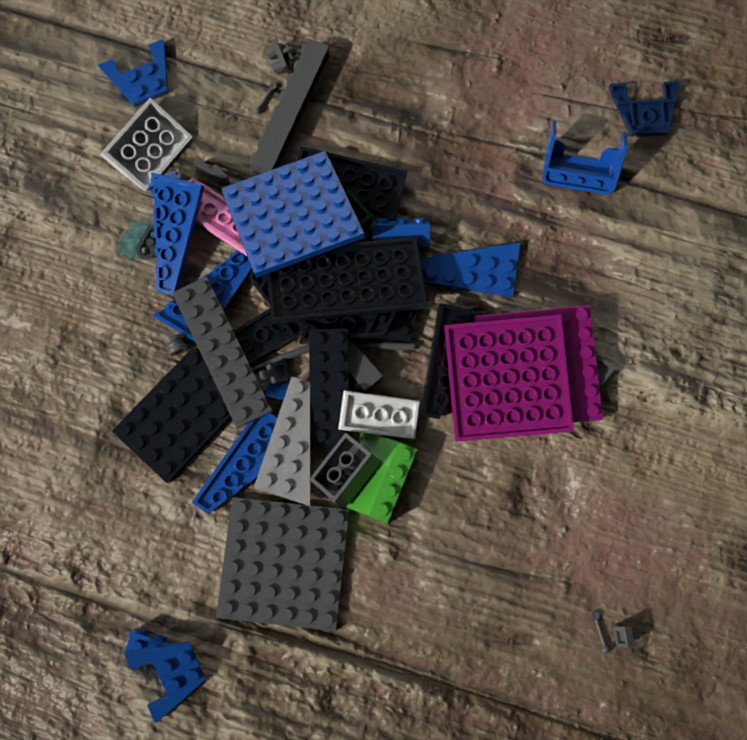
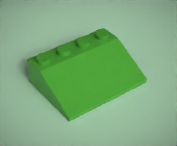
(384, 485)

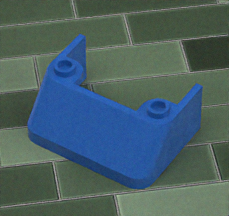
(581, 172)

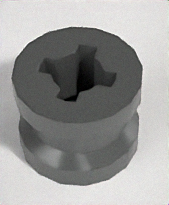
(176, 344)

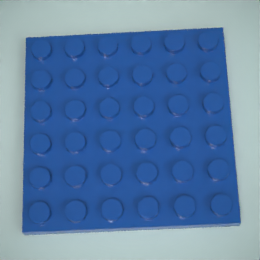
(292, 214)

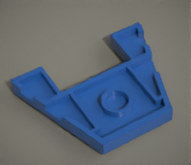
(144, 81)
(177, 670)

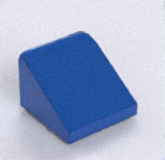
(277, 391)

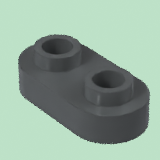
(146, 242)

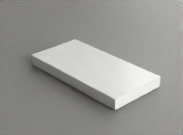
(379, 414)

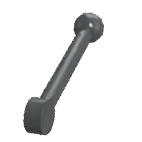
(273, 86)
(595, 615)

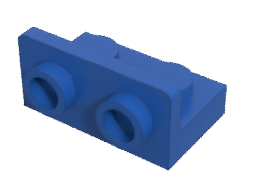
(140, 638)

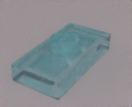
(130, 240)

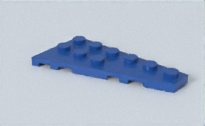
(478, 270)
(225, 280)
(238, 466)

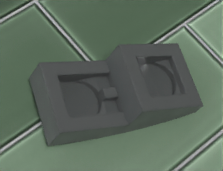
(213, 173)

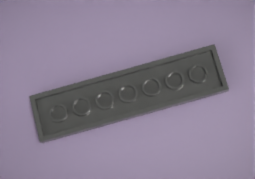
(222, 352)

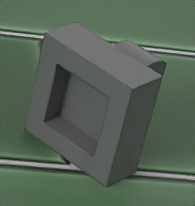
(625, 636)

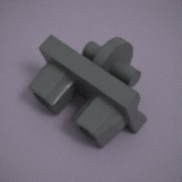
(283, 54)

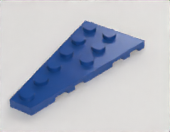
(174, 221)

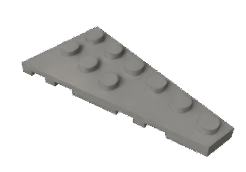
(287, 457)

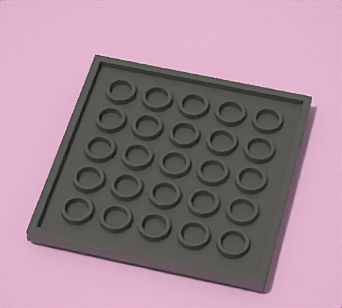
(283, 564)

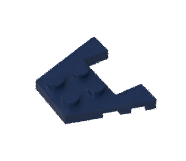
(646, 116)

